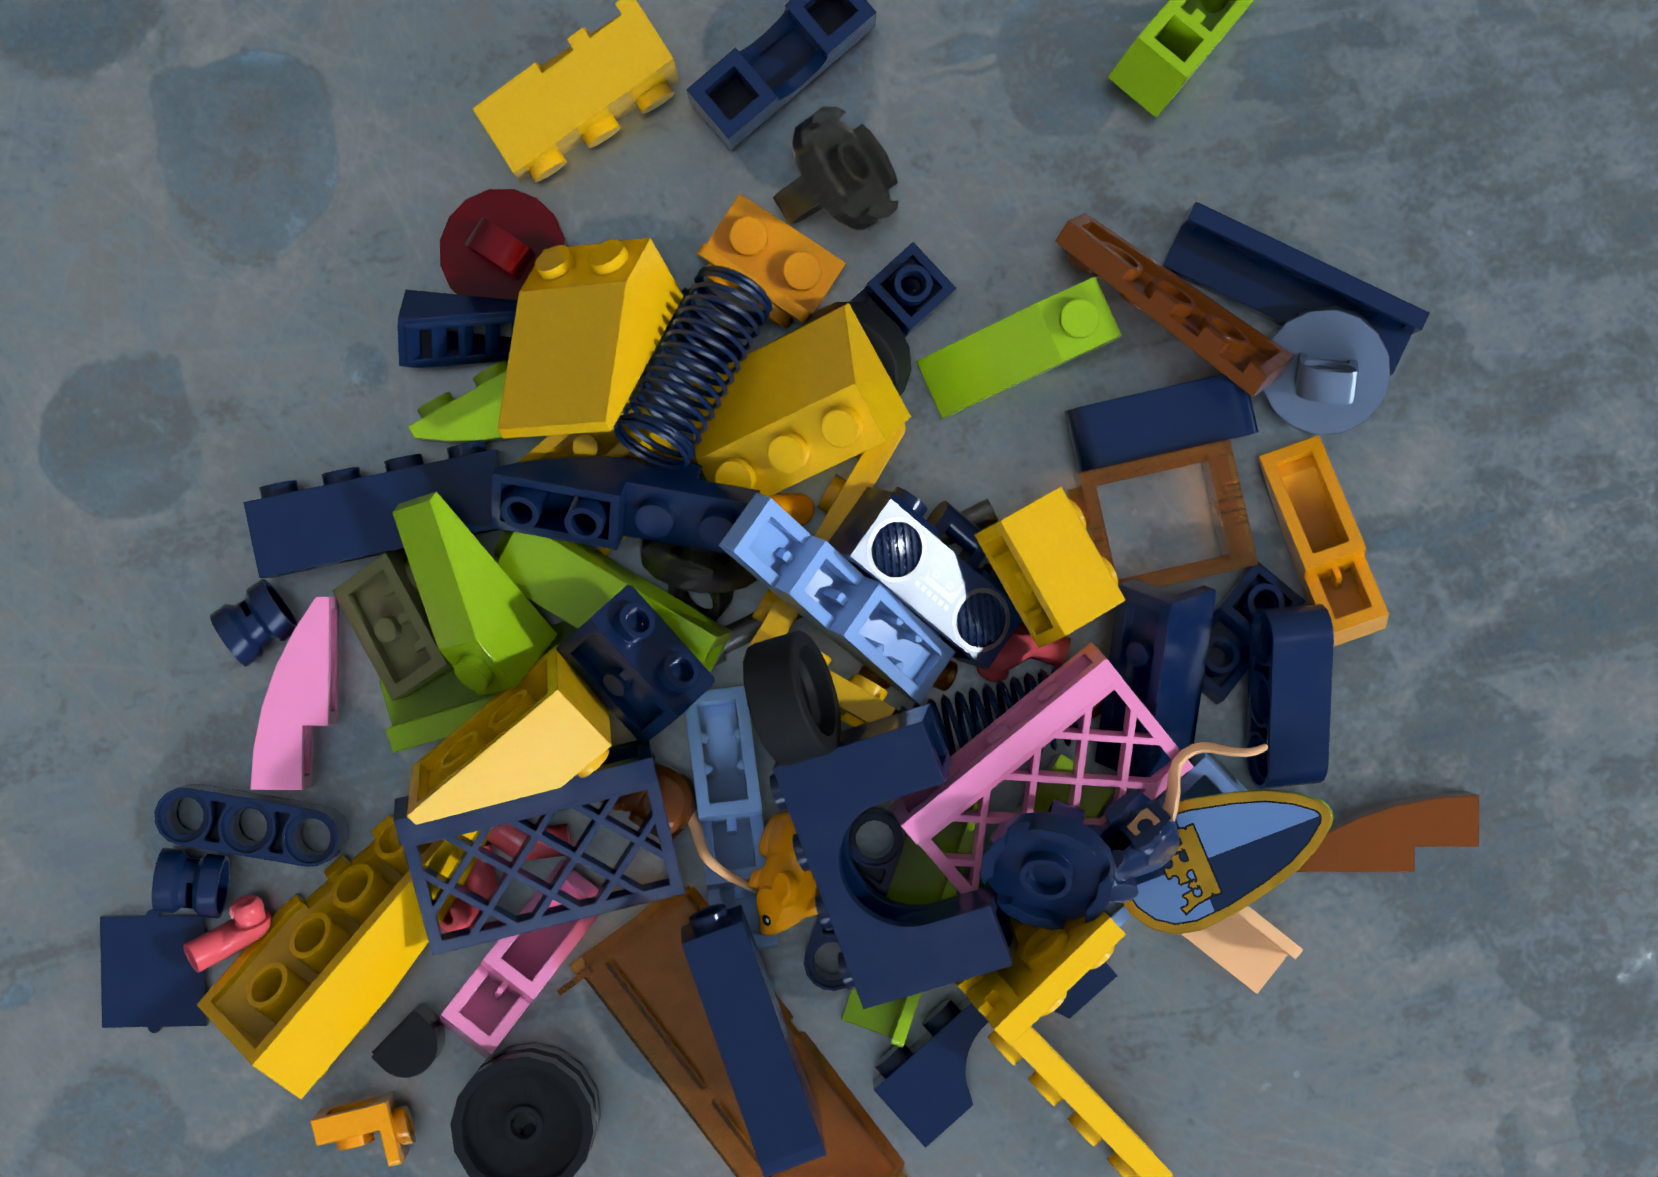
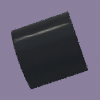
(411, 1044)

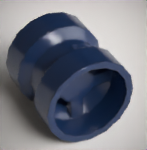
(254, 622)
(190, 883)

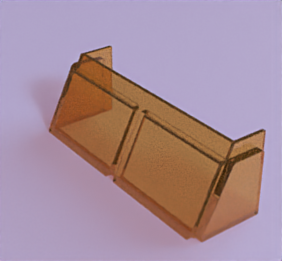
(654, 998)

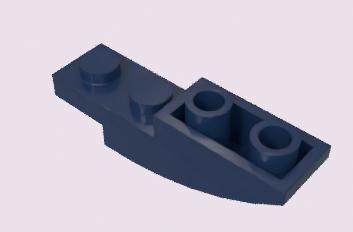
(614, 497)

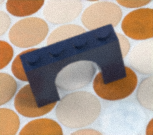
(886, 944)

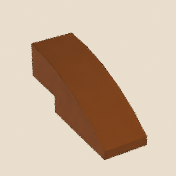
(1387, 833)

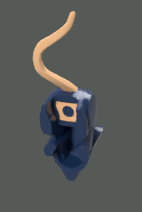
(1145, 834)

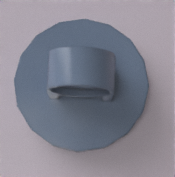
(1335, 373)

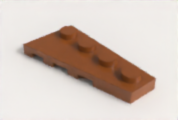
(1186, 312)

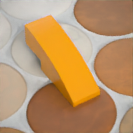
(1323, 538)

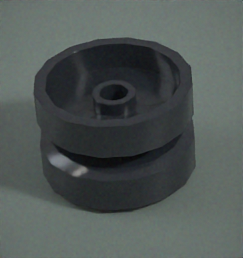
(532, 1082)

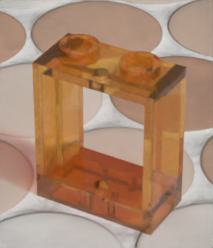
(1224, 499)

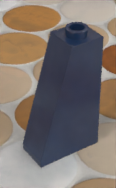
(753, 1039)

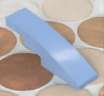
(837, 597)
(728, 796)

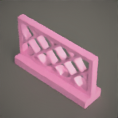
(1020, 737)

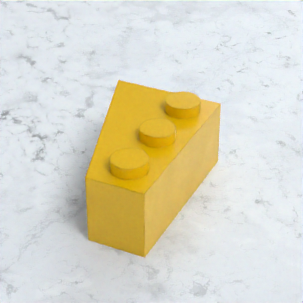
(579, 93)

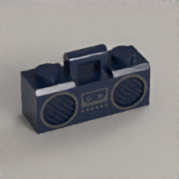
(946, 591)

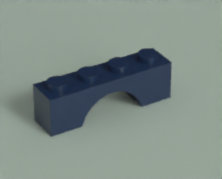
(928, 1079)

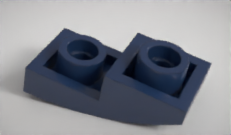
(907, 289)
(1231, 626)

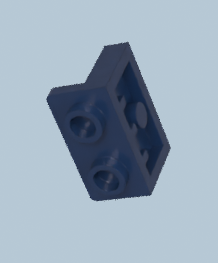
(636, 664)

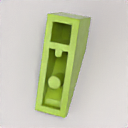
(1174, 49)
(1019, 348)
(471, 603)

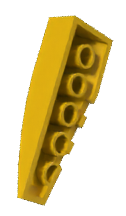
(328, 961)

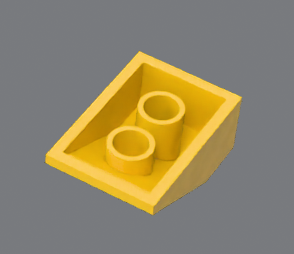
(584, 336)
(515, 745)

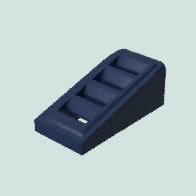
(424, 325)

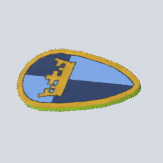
(1229, 856)

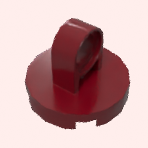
(495, 242)

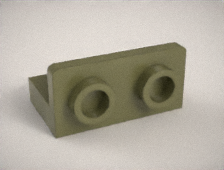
(392, 624)

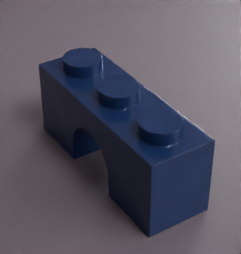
(765, 75)

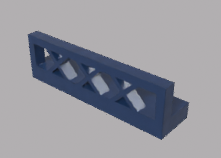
(1280, 279)

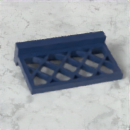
(624, 772)

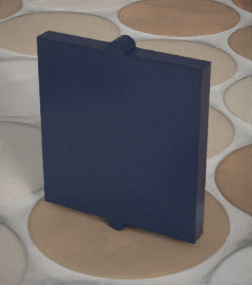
(147, 972)

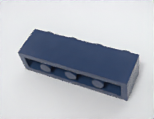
(354, 515)

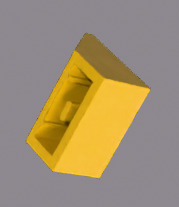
(1051, 567)

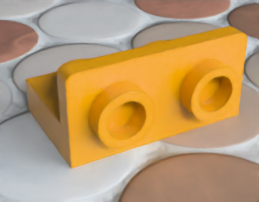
(776, 257)

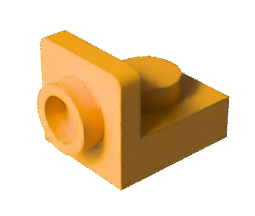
(355, 1121)

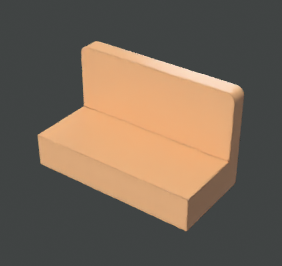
(1246, 947)

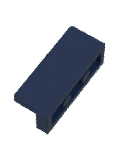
(1162, 657)

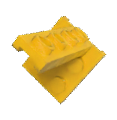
(858, 697)
(1035, 986)

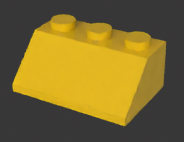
(800, 407)

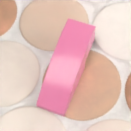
(299, 697)
(514, 974)

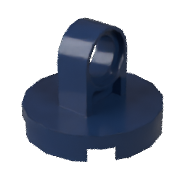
(1049, 867)

